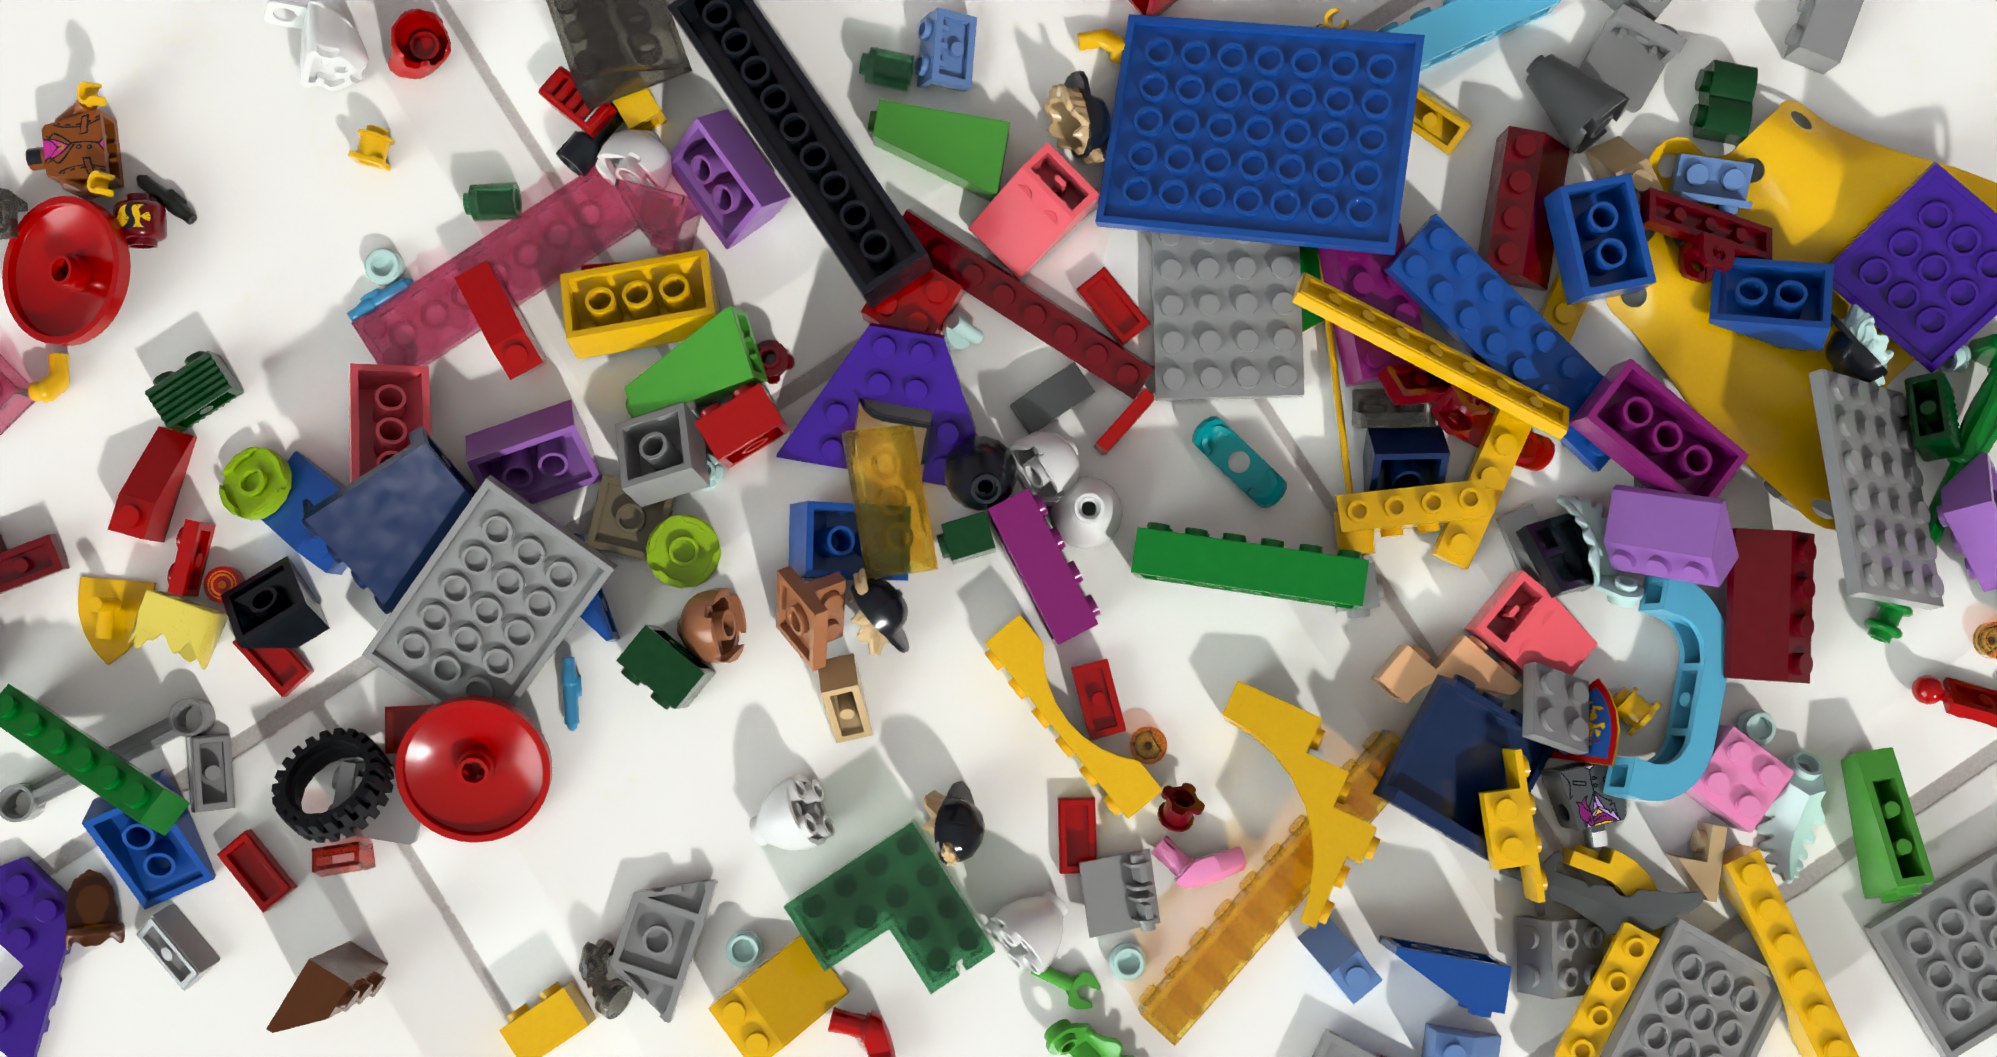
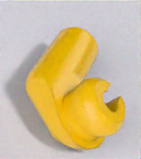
(1102, 39)
(55, 382)

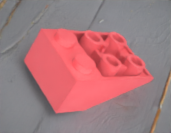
(1034, 211)
(1527, 626)

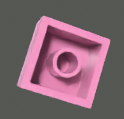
(1740, 780)

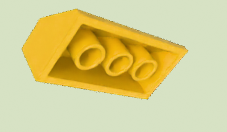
(638, 303)

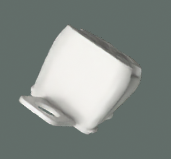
(330, 45)

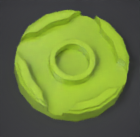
(255, 483)
(683, 551)

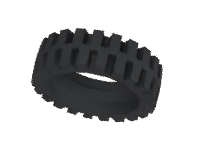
(314, 758)

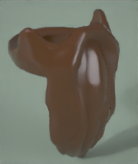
(92, 912)

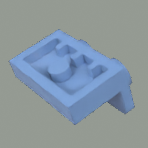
(946, 49)
(1712, 181)

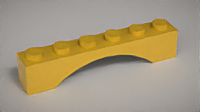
(1121, 777)
(1761, 907)

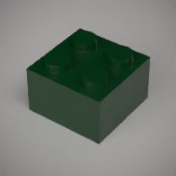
(664, 667)

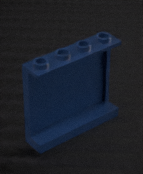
(392, 517)
(1452, 756)

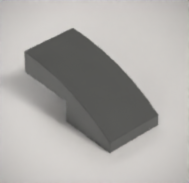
(1052, 398)

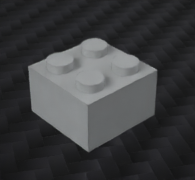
(661, 455)

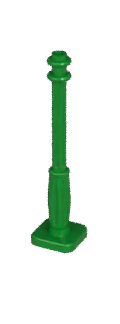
(1977, 436)

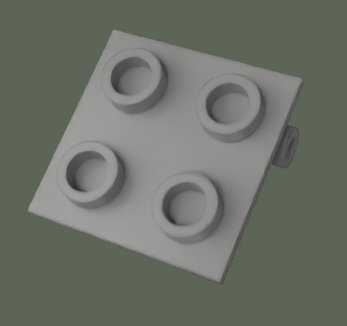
(1119, 893)

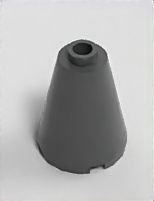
(1574, 101)

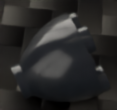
(976, 461)

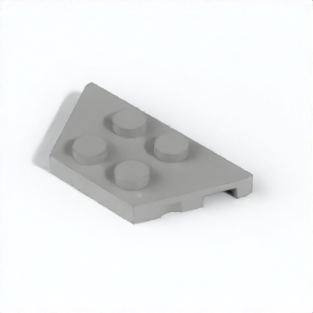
(661, 941)

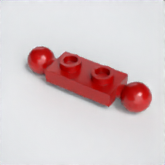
(1958, 697)

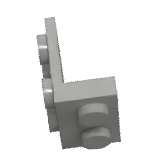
(1632, 53)
(394, 821)
(1557, 955)

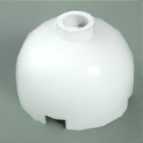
(636, 158)
(1046, 464)

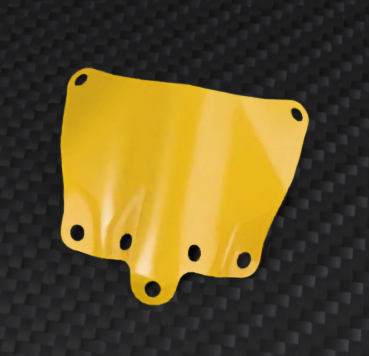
(1816, 198)

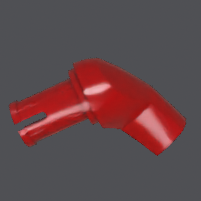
(869, 1028)

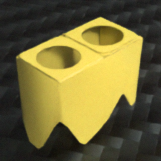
(187, 626)

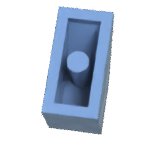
(1340, 960)
(1457, 1042)

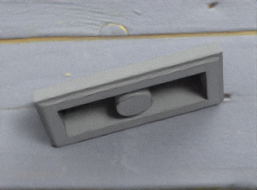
(210, 773)
(178, 946)

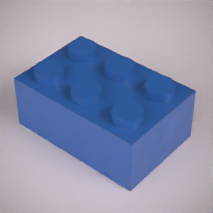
(1599, 239)

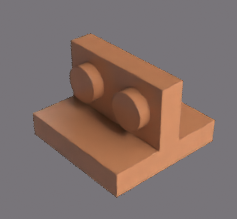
(810, 613)

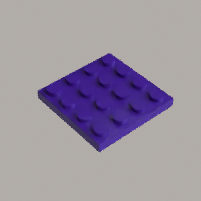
(1925, 267)

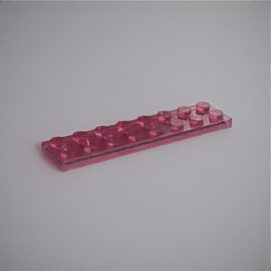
(527, 257)

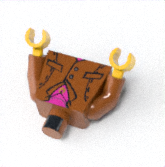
(81, 148)

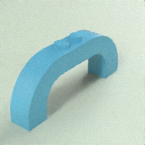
(1695, 697)

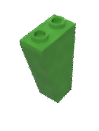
(1884, 827)

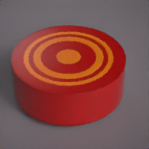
(220, 581)

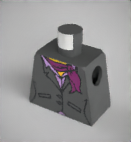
(1580, 801)

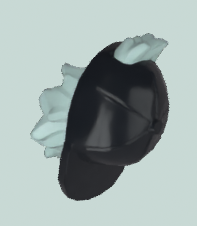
(1857, 348)

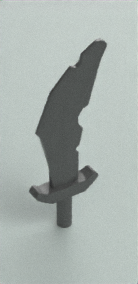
(1607, 907)

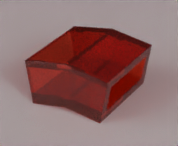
(397, 723)
(322, 858)

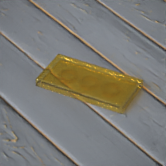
(889, 501)

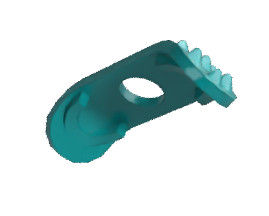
(1259, 481)

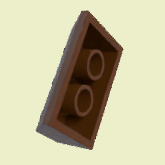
(329, 986)

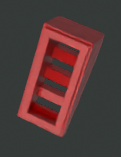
(564, 97)

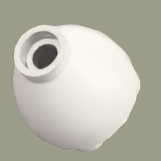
(1083, 530)
(793, 816)
(1030, 930)

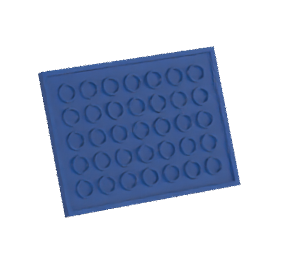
(1261, 133)

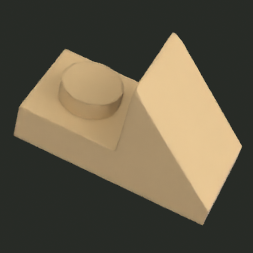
(1704, 869)

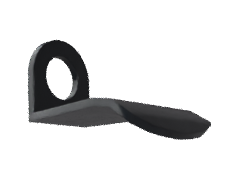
(900, 420)

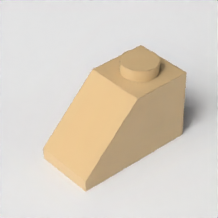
(1620, 158)
(844, 698)

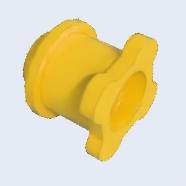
(372, 147)
(1634, 709)

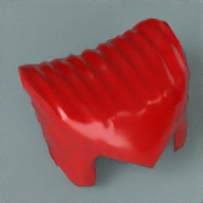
(418, 44)

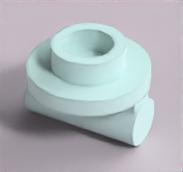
(960, 331)

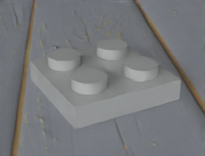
(1555, 708)

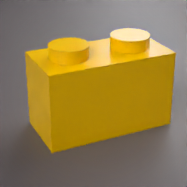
(548, 1023)

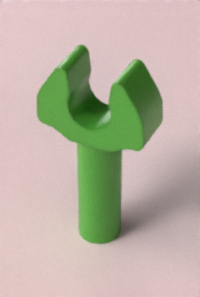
(1071, 985)

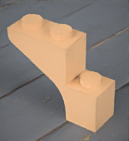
(1409, 670)

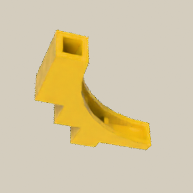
(1336, 835)

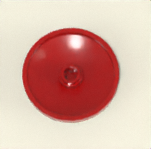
(66, 271)
(473, 768)

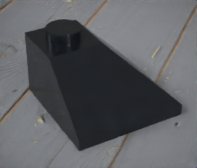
(274, 609)

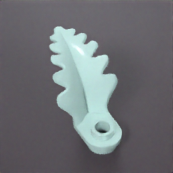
(1620, 589)
(1793, 816)

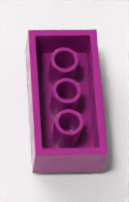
(1364, 279)
(1656, 434)
(1042, 567)

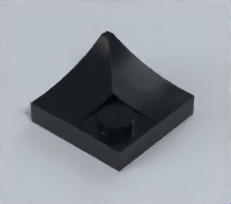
(1558, 554)

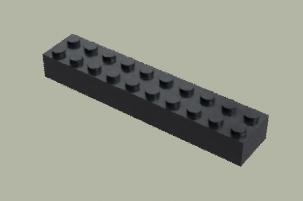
(805, 145)

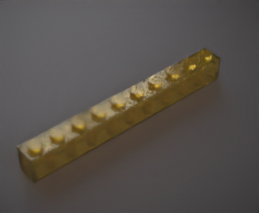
(1259, 907)

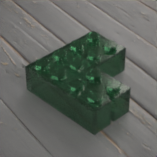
(895, 888)

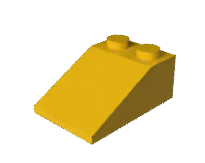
(777, 1001)

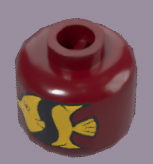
(141, 220)

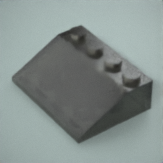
(618, 46)

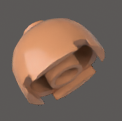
(712, 626)

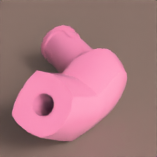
(1199, 871)

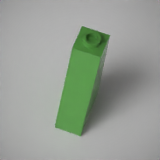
(945, 143)
(701, 368)

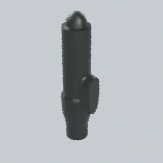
(168, 198)

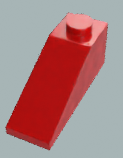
(500, 320)
(153, 487)

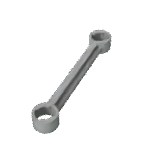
(128, 748)

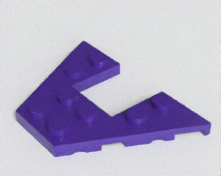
(890, 368)
(32, 933)

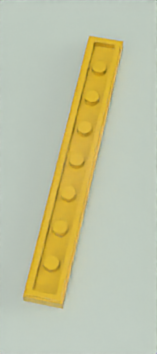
(1431, 355)

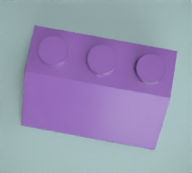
(727, 177)
(536, 453)
(1971, 514)
(1670, 535)

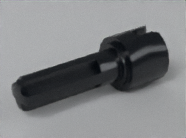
(581, 150)

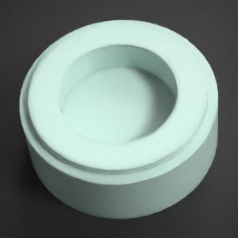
(384, 266)

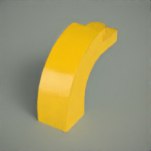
(1614, 869)

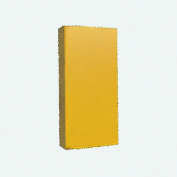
(1438, 121)

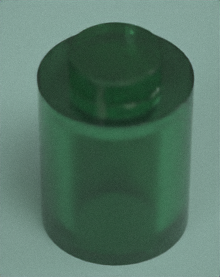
(887, 68)
(493, 201)

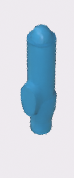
(377, 297)
(571, 691)

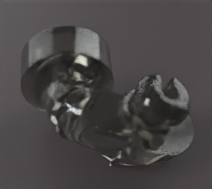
(609, 995)

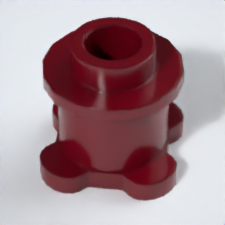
(782, 363)
(1179, 807)

